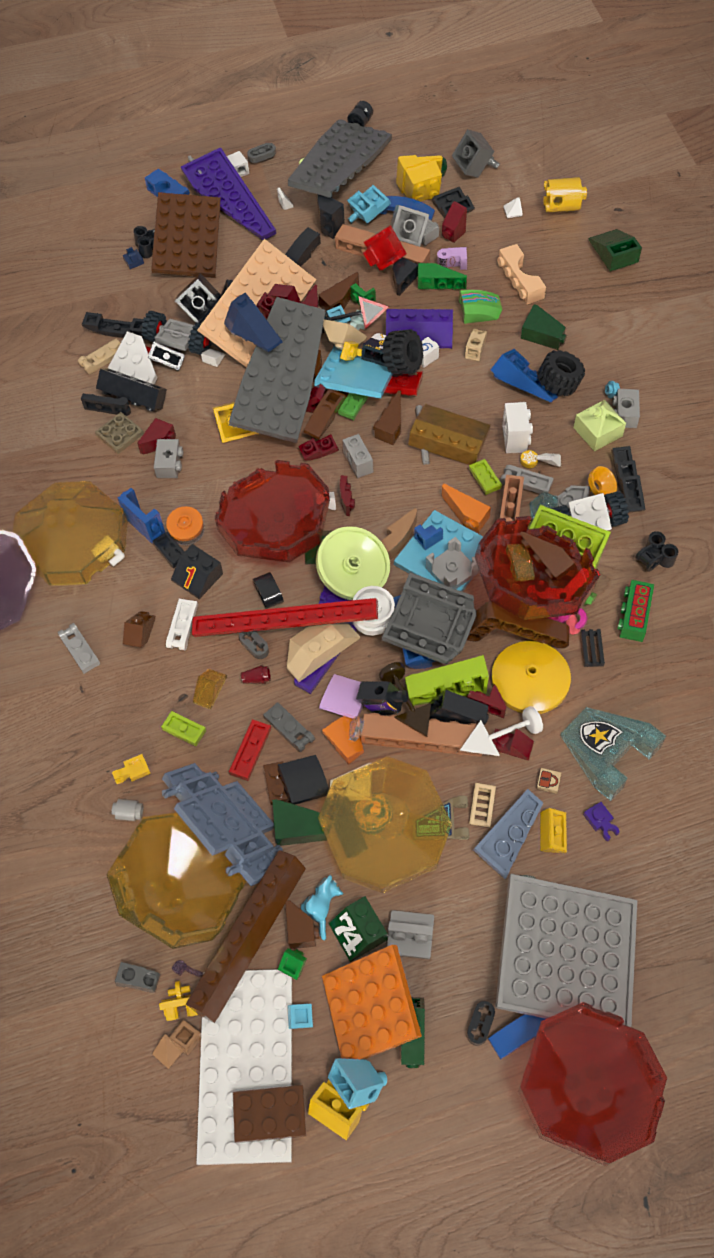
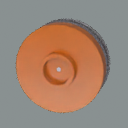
(185, 525)

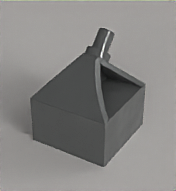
(474, 154)

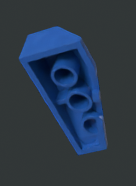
(515, 371)

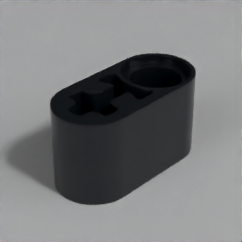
(268, 590)

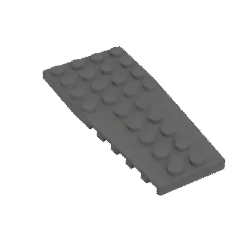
(337, 157)
(280, 381)

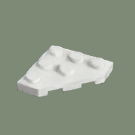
(133, 359)

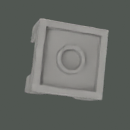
(452, 566)

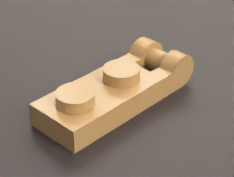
(99, 357)

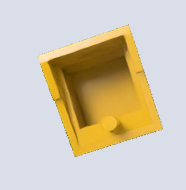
(419, 176)

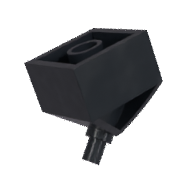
(198, 298)

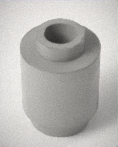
(127, 810)

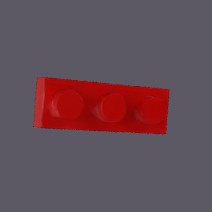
(250, 750)

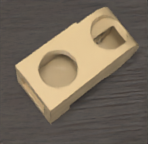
(475, 344)

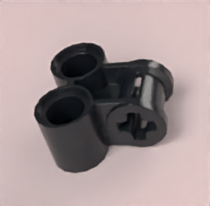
(144, 241)
(656, 554)

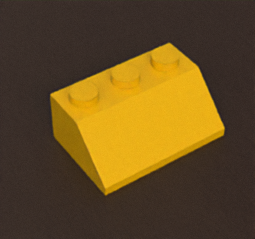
(228, 433)

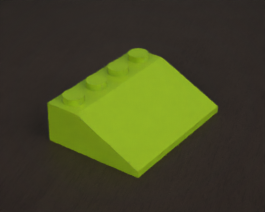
(581, 532)

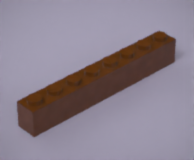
(246, 936)

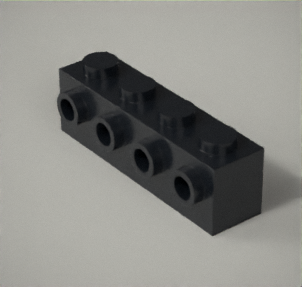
(132, 388)

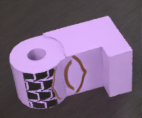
(453, 257)

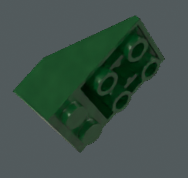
(616, 249)

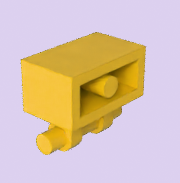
(332, 1111)

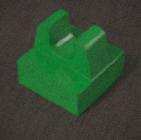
(292, 963)

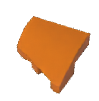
(338, 735)

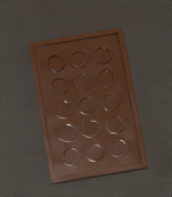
(186, 235)

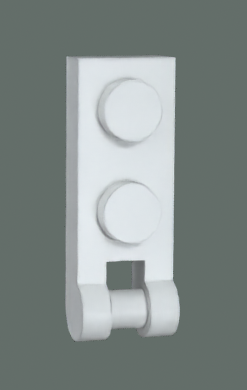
(182, 624)

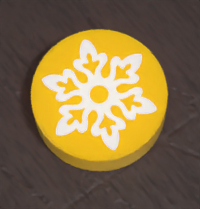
(528, 459)

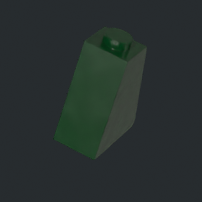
(543, 329)
(296, 824)
(413, 1051)

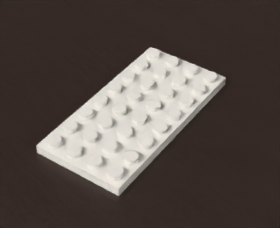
(244, 1052)

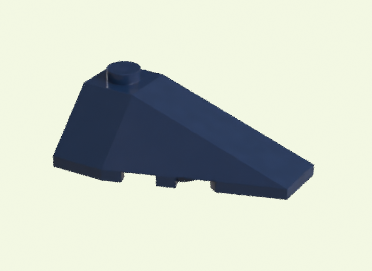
(250, 324)

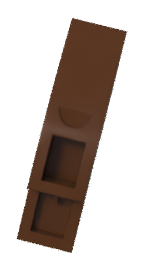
(325, 413)

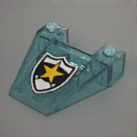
(600, 742)

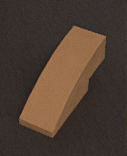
(400, 533)

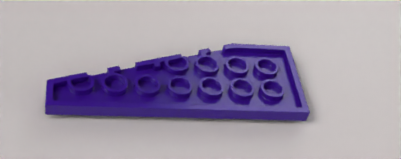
(222, 180)

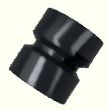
(361, 113)

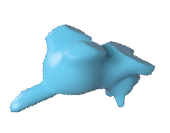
(318, 905)

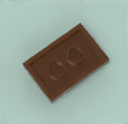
(269, 1114)

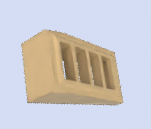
(483, 788)

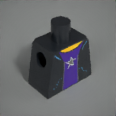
(381, 697)

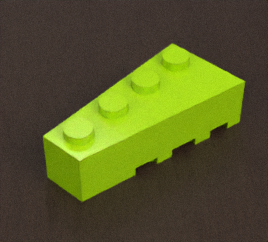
(456, 677)

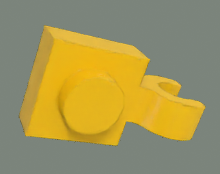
(350, 351)
(134, 768)

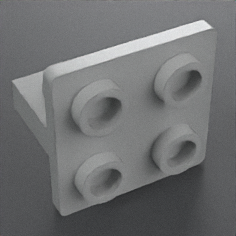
(411, 933)

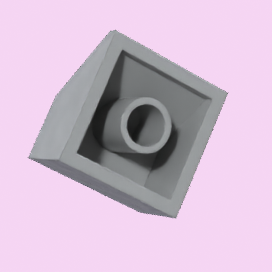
(409, 224)

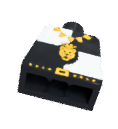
(373, 349)

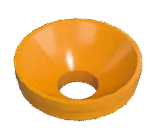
(604, 479)

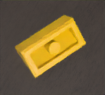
(553, 831)

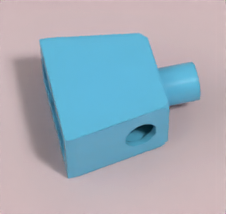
(356, 1081)

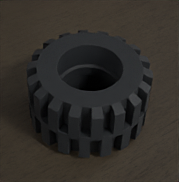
(402, 352)
(561, 372)

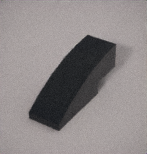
(303, 246)

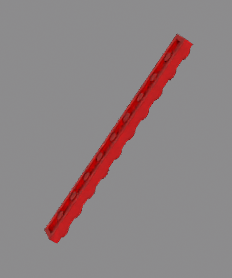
(285, 617)

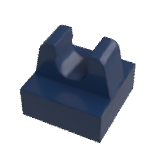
(133, 258)

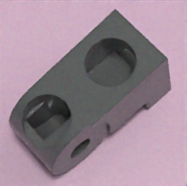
(137, 977)

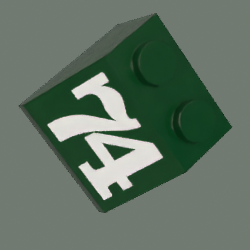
(358, 929)

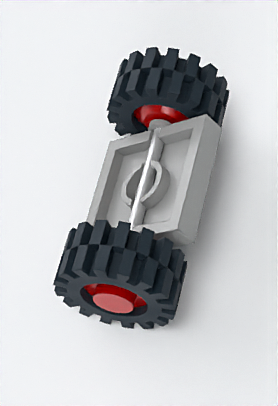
(174, 333)

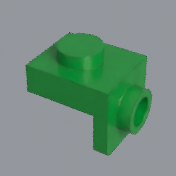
(358, 291)

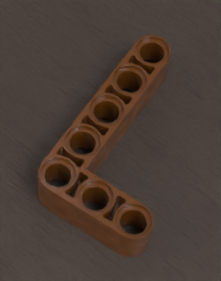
(541, 630)

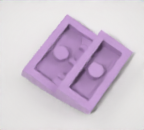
(341, 697)

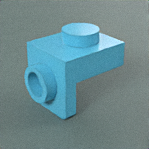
(338, 311)

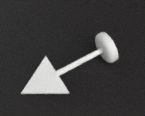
(482, 743)

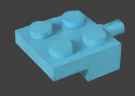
(368, 204)

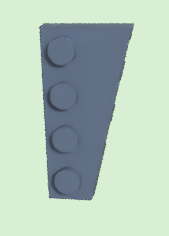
(505, 839)

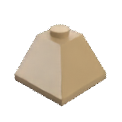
(339, 333)

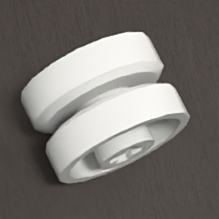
(385, 610)

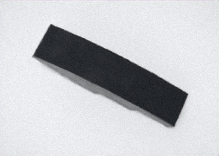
(628, 479)

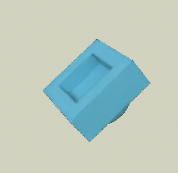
(300, 1016)

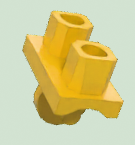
(170, 1006)

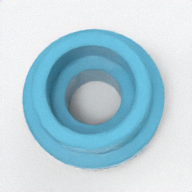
(611, 389)

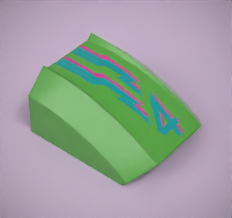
(479, 306)

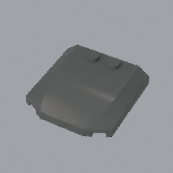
(431, 619)

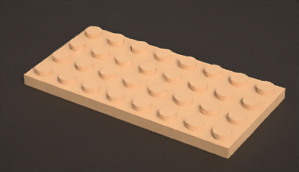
(259, 275)

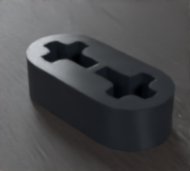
(486, 1025)

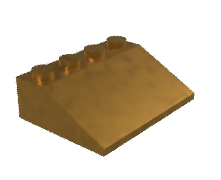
(448, 434)

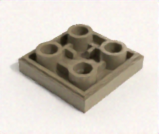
(119, 432)

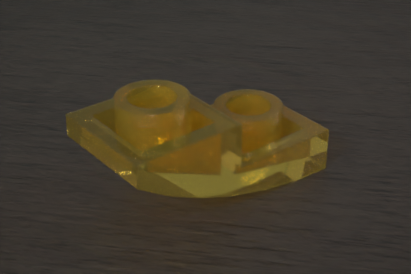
(521, 562)

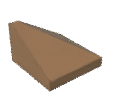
(167, 1052)

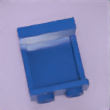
(148, 525)

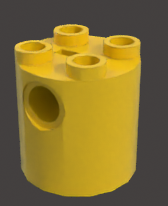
(564, 194)

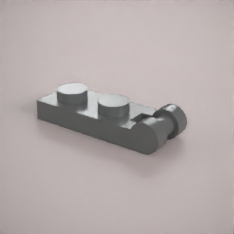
(288, 727)

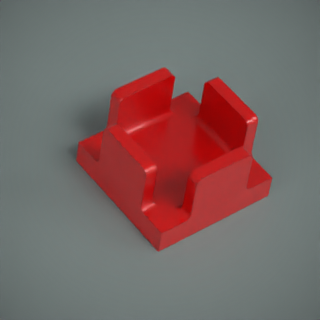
(383, 248)

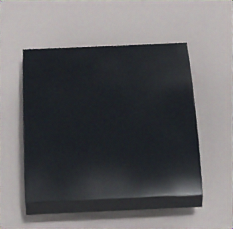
(444, 200)
(303, 779)

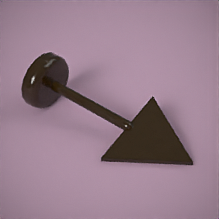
(415, 718)

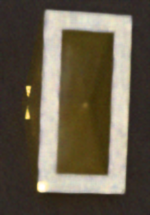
(208, 688)

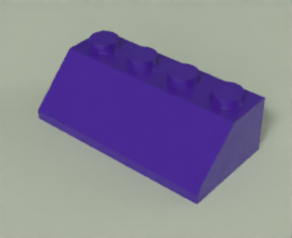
(430, 323)

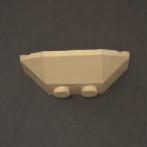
(317, 646)

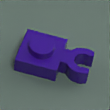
(600, 818)

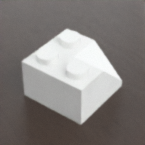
(516, 427)

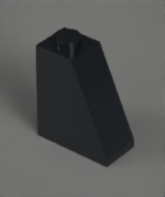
(454, 707)

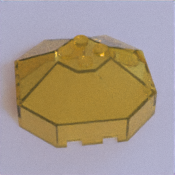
(71, 532)
(385, 824)
(173, 883)

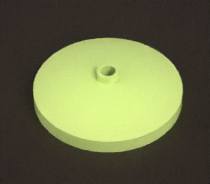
(352, 560)

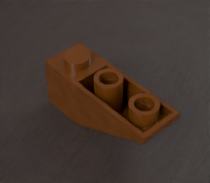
(338, 294)
(389, 425)
(553, 556)

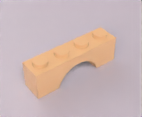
(529, 287)

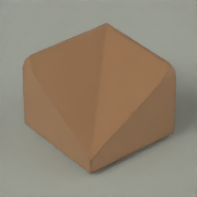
(185, 1037)

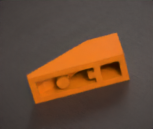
(468, 510)

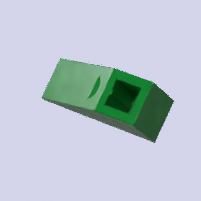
(439, 277)

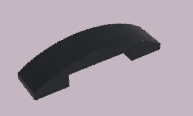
(110, 327)

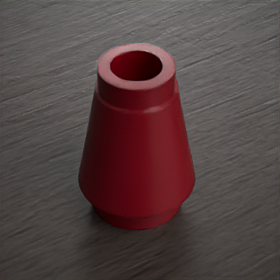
(256, 675)

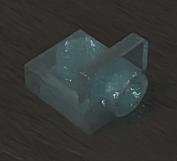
(544, 499)

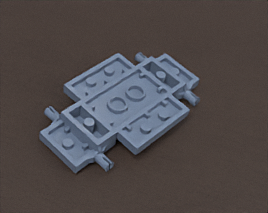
(223, 820)

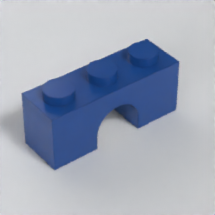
(160, 182)

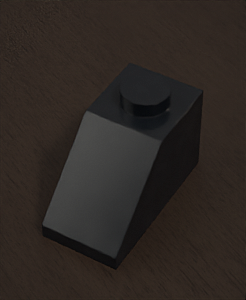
(404, 274)

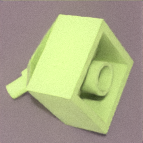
(599, 425)

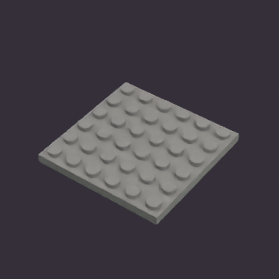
(566, 950)

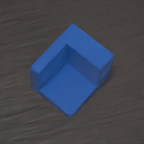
(428, 536)

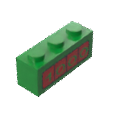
(636, 610)

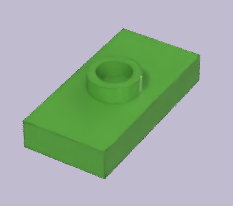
(352, 405)

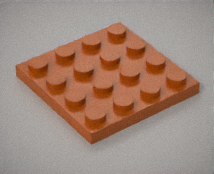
(371, 1005)

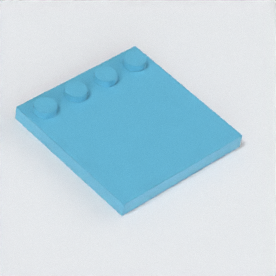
(353, 376)
(414, 556)

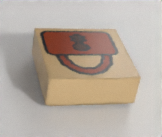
(549, 780)

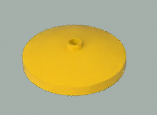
(531, 676)

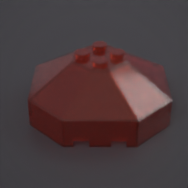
(274, 512)
(540, 596)
(593, 1085)

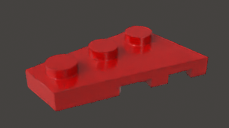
(406, 384)

